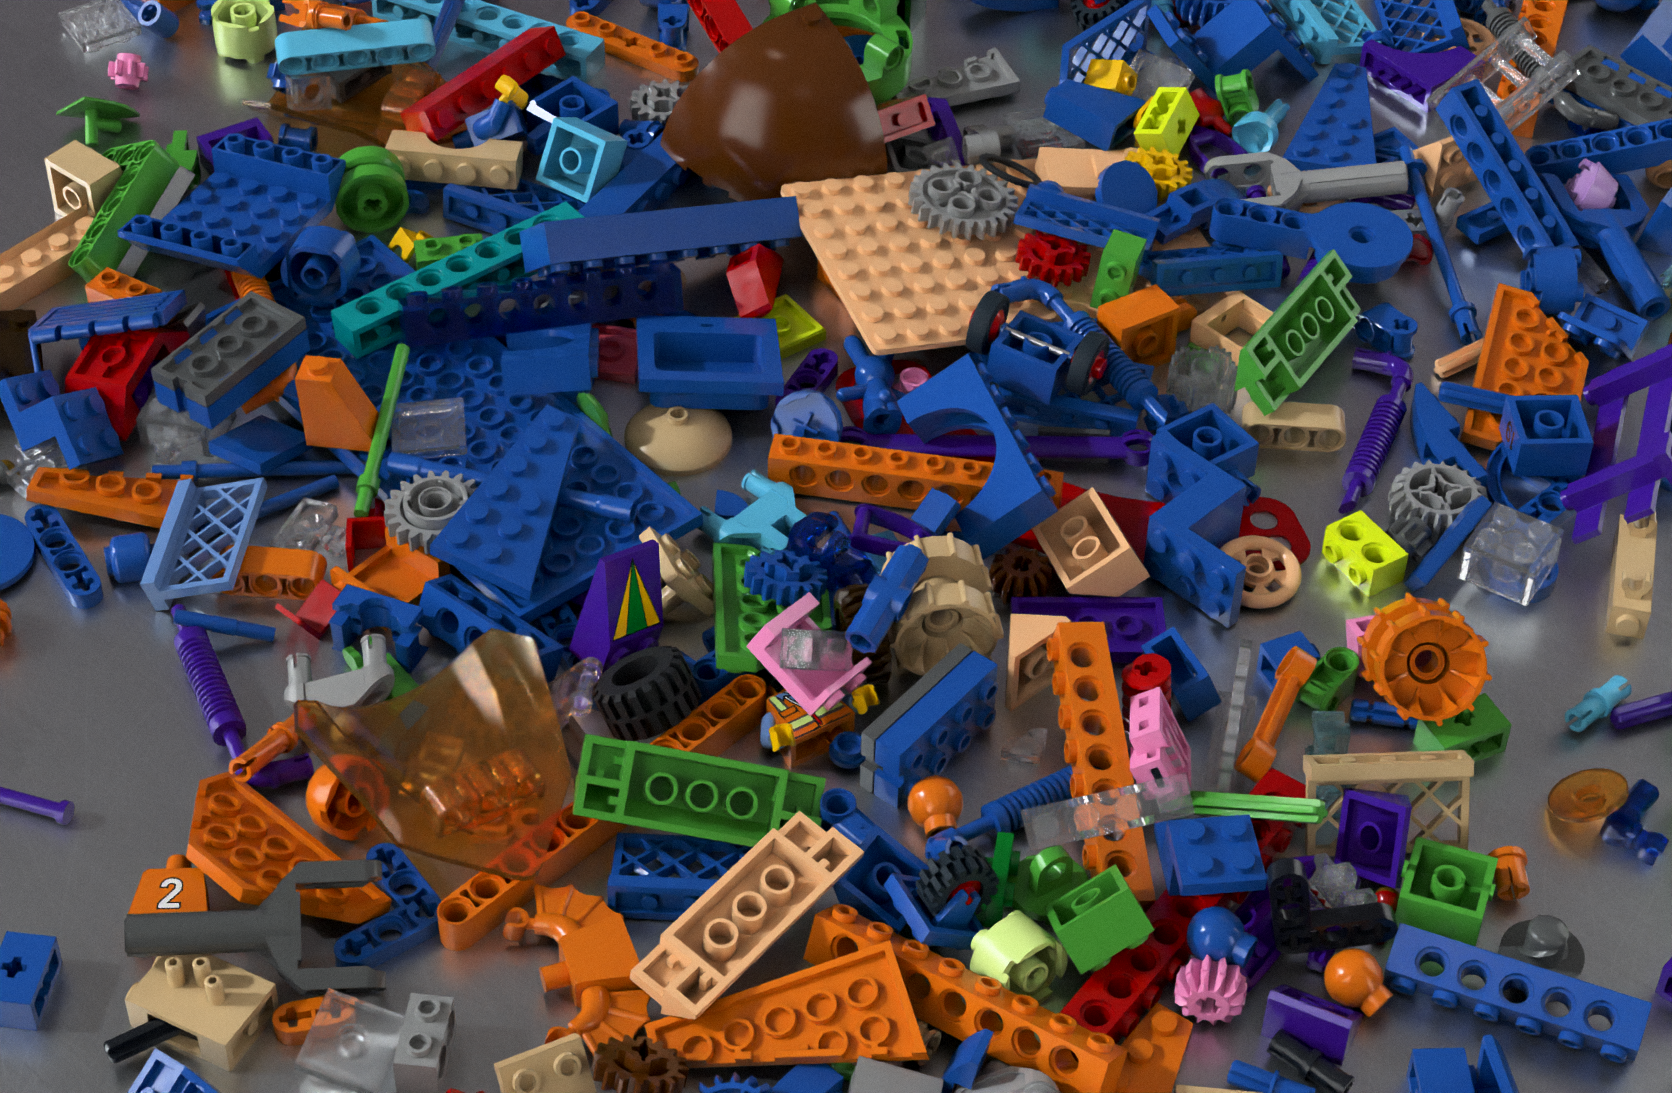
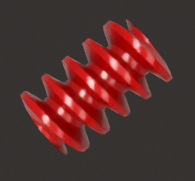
(1143, 675)

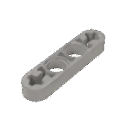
(167, 201)

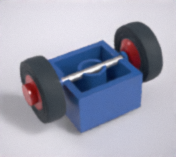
(1034, 353)

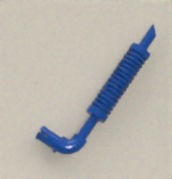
(1120, 369)
(1004, 813)

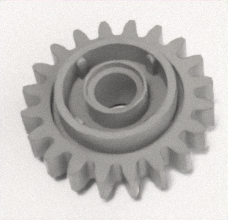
(425, 507)

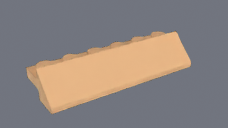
(41, 259)
(743, 915)

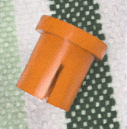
(1510, 872)

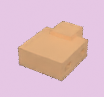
(1074, 168)

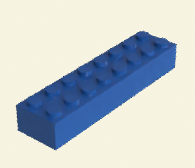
(659, 235)

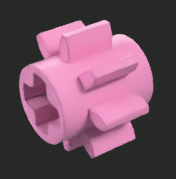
(128, 71)

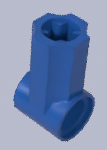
(840, 811)

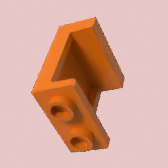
(393, 572)

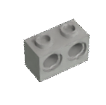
(425, 1044)

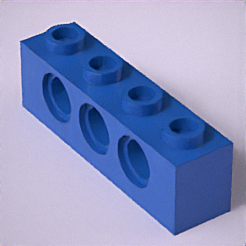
(463, 615)

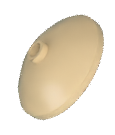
(678, 439)

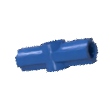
(886, 598)

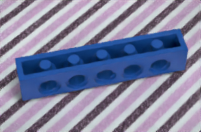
(1503, 168)
(1541, 986)

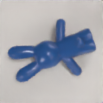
(874, 384)

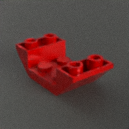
(116, 367)

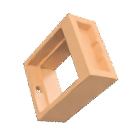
(1219, 320)

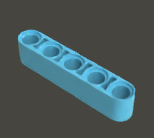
(356, 48)

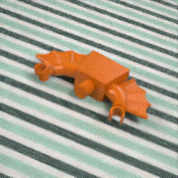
(593, 963)

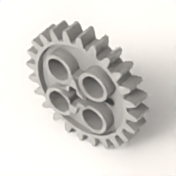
(962, 201)

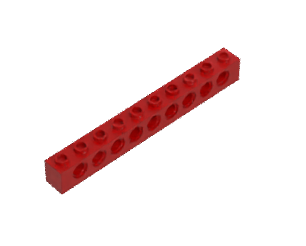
(1136, 977)

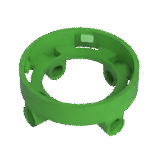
(886, 53)

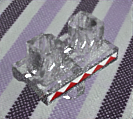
(1335, 886)

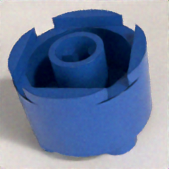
(321, 265)
(1553, 277)

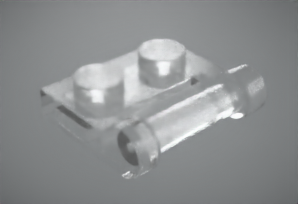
(563, 690)

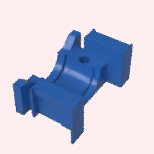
(364, 609)

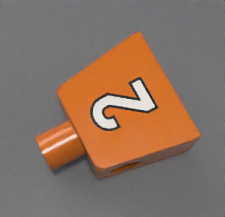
(171, 889)

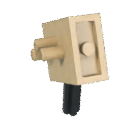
(198, 1007)

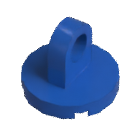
(808, 415)

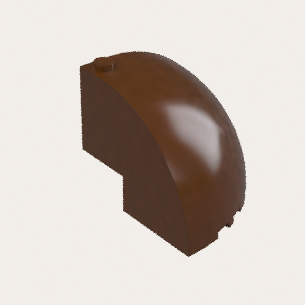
(778, 111)

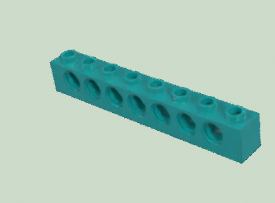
(374, 317)

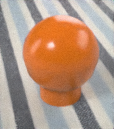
(935, 804)
(1356, 981)

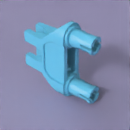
(763, 523)

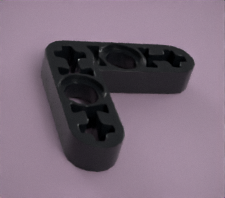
(1294, 926)

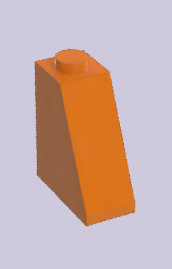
(334, 405)

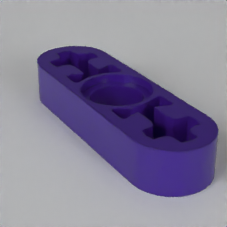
(806, 372)

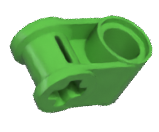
(1236, 95)
(1331, 680)

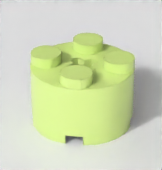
(244, 28)
(1019, 956)

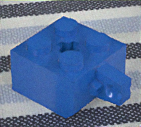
(569, 99)

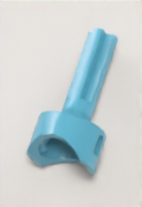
(1259, 130)

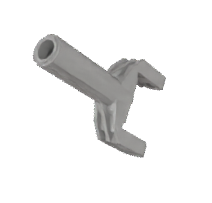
(1295, 187)

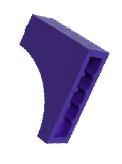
(1412, 74)

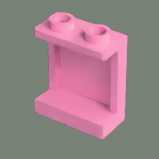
(808, 687)

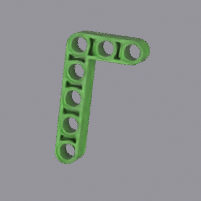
(144, 178)

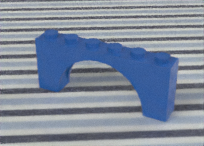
(1014, 493)

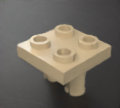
(680, 575)
(550, 1068)

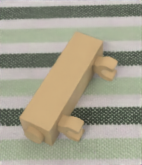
(1632, 577)

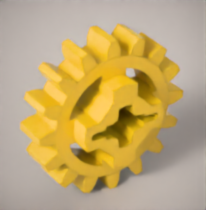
(1164, 168)

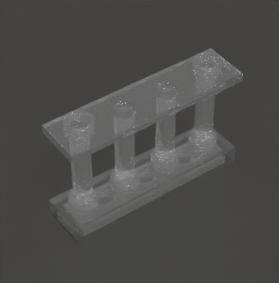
(1531, 92)

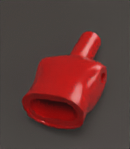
(1210, 112)

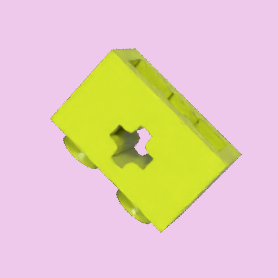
(1167, 120)

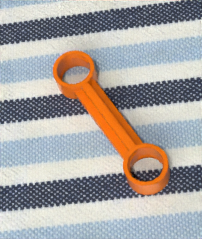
(1259, 751)

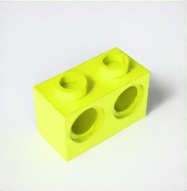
(1364, 553)

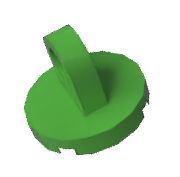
(1045, 879)

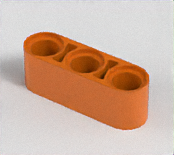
(277, 573)

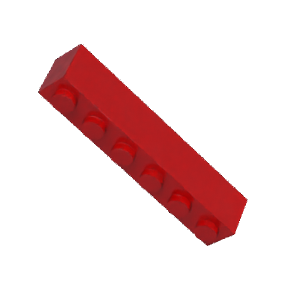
(475, 87)

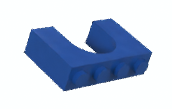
(551, 360)

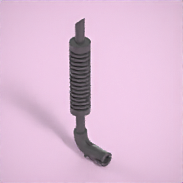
(1498, 22)

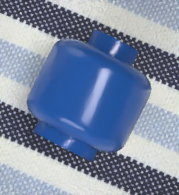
(128, 556)

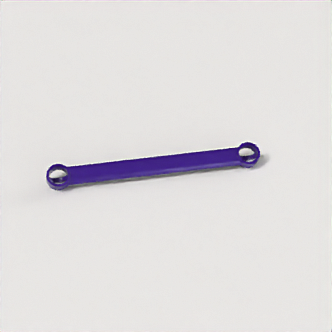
(1041, 446)

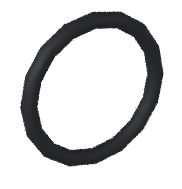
(992, 157)

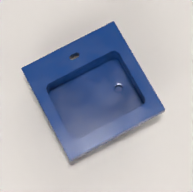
(708, 361)

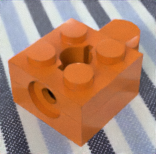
(1146, 324)

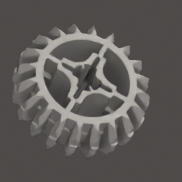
(1433, 494)

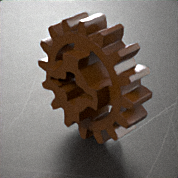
(639, 1066)

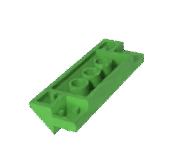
(1298, 335)
(689, 791)

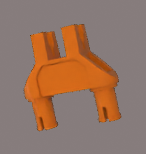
(321, 14)

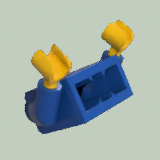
(501, 121)

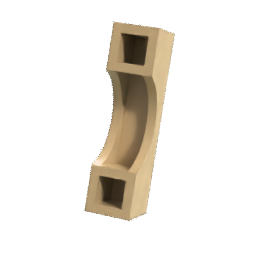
(490, 165)

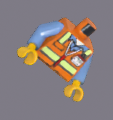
(804, 736)

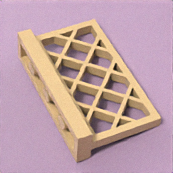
(1394, 769)

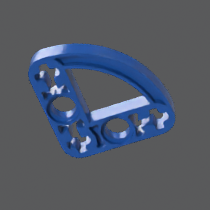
(1548, 485)

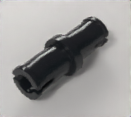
(1309, 1063)

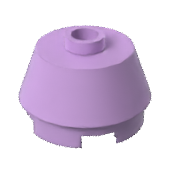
(1592, 187)

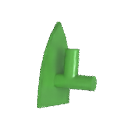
(98, 115)

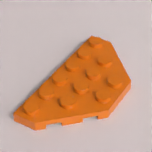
(1521, 357)
(253, 845)

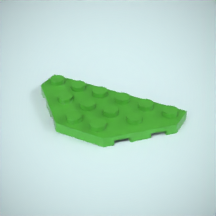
(741, 614)

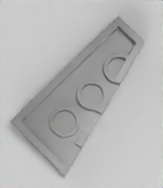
(968, 83)

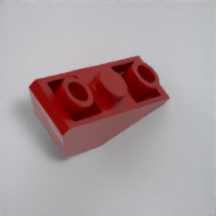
(754, 280)

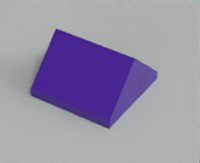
(1374, 834)
(1311, 1021)

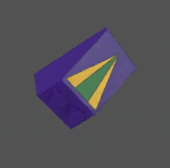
(621, 606)

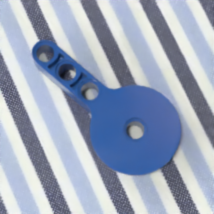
(1363, 235)

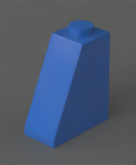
(1092, 112)

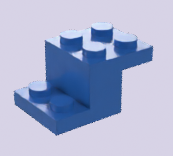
(47, 417)
(1210, 855)

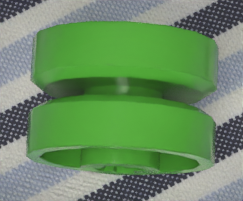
(372, 190)

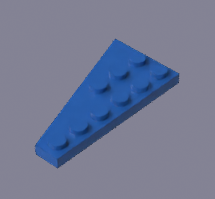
(1337, 124)
(510, 513)

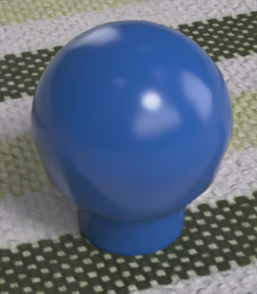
(1220, 935)

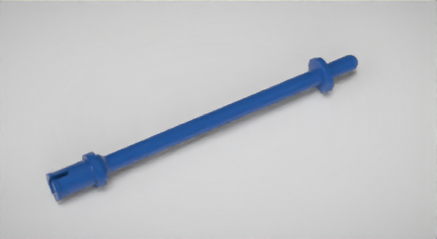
(1462, 311)

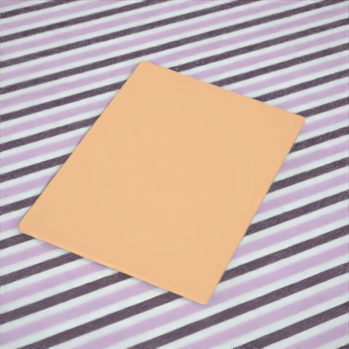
(921, 286)

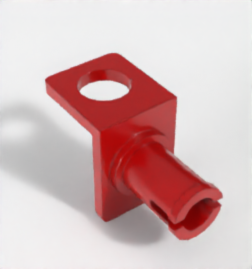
(365, 532)

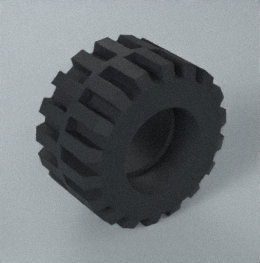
(646, 693)

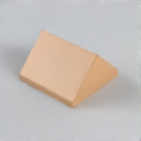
(1027, 660)

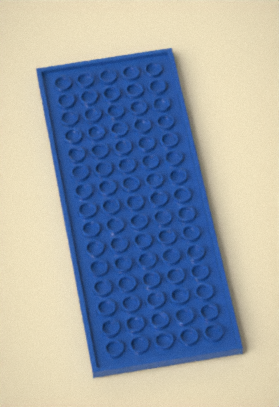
(492, 427)

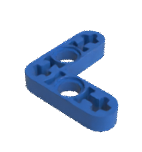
(403, 918)

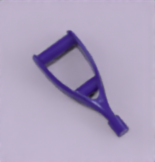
(1201, 136)
(879, 546)

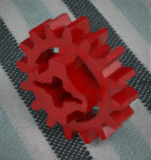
(1053, 258)

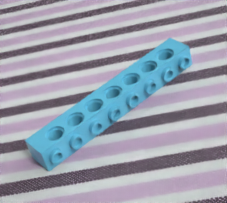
(492, 26)

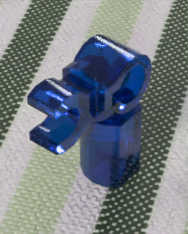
(1624, 825)

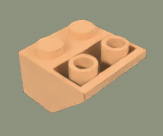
(1444, 165)

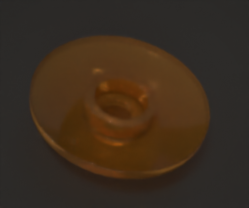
(1588, 795)

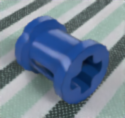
(297, 137)

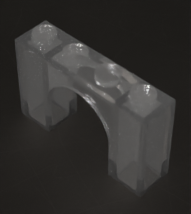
(1108, 811)

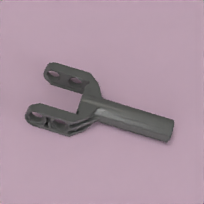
(269, 930)

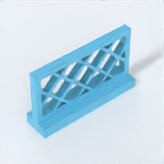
(1317, 35)

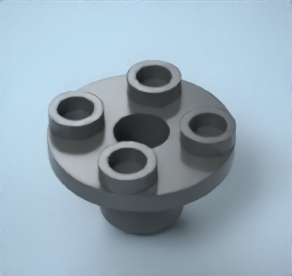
(1544, 944)

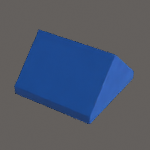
(864, 882)

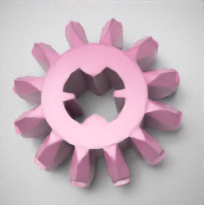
(1210, 990)

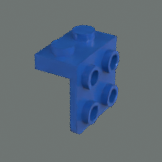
(1605, 326)

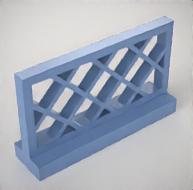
(180, 537)

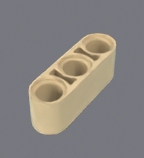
(1297, 426)

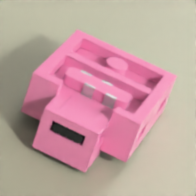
(1156, 738)

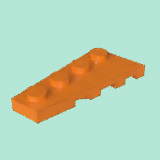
(107, 495)

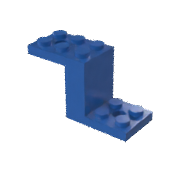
(1233, 41)
(1188, 531)

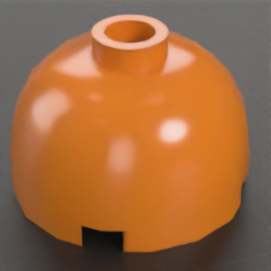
(335, 807)

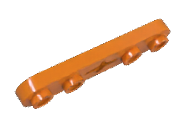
(637, 48)

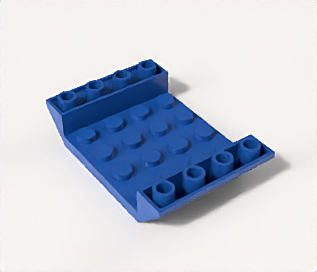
(246, 209)

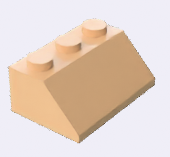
(1090, 549)

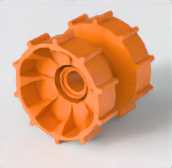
(1449, 679)

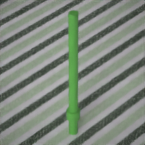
(369, 482)

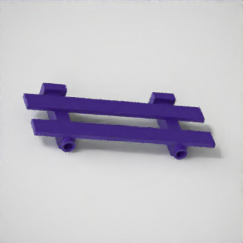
(1654, 452)

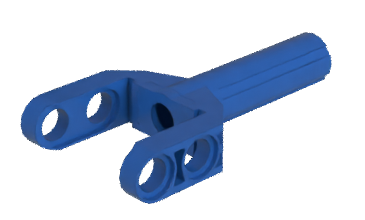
(1613, 235)

